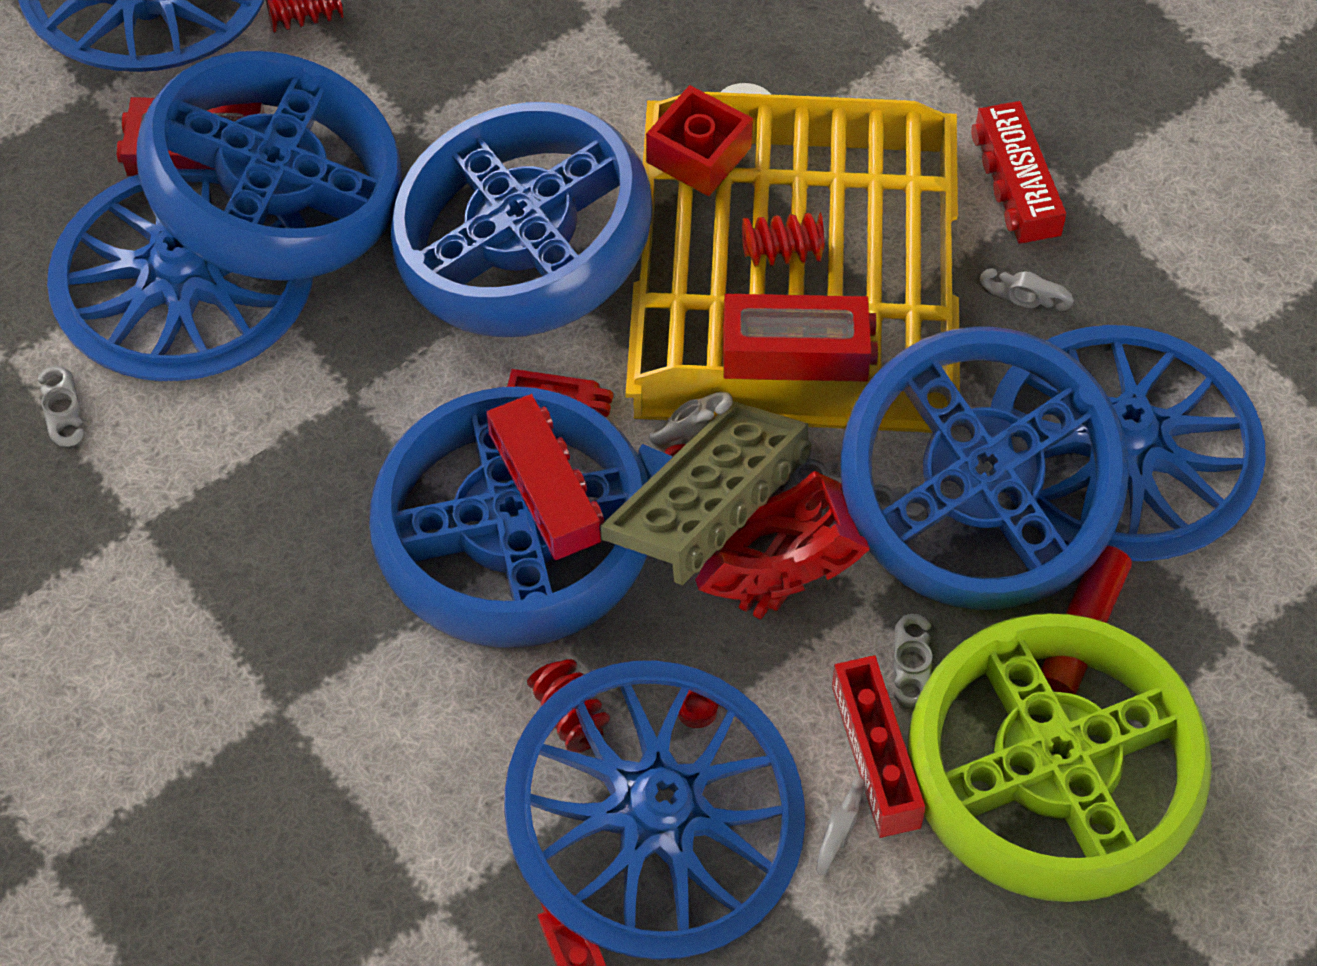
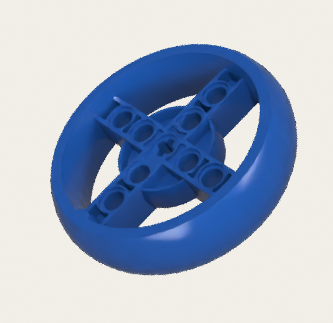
(269, 165)
(521, 219)
(1078, 404)
(535, 612)

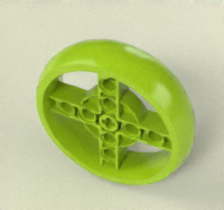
(1162, 706)

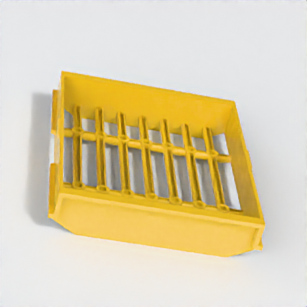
(804, 123)

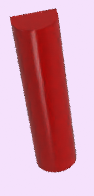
(1092, 599)

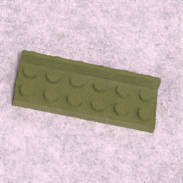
(710, 488)

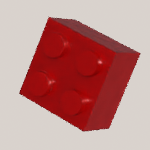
(699, 140)

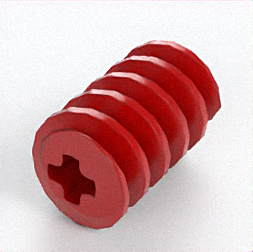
(289, 9)
(783, 239)
(549, 680)

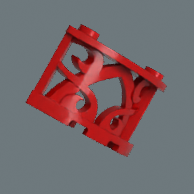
(810, 556)

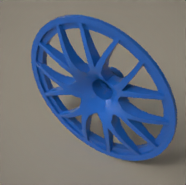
(128, 12)
(166, 275)
(1151, 444)
(645, 822)

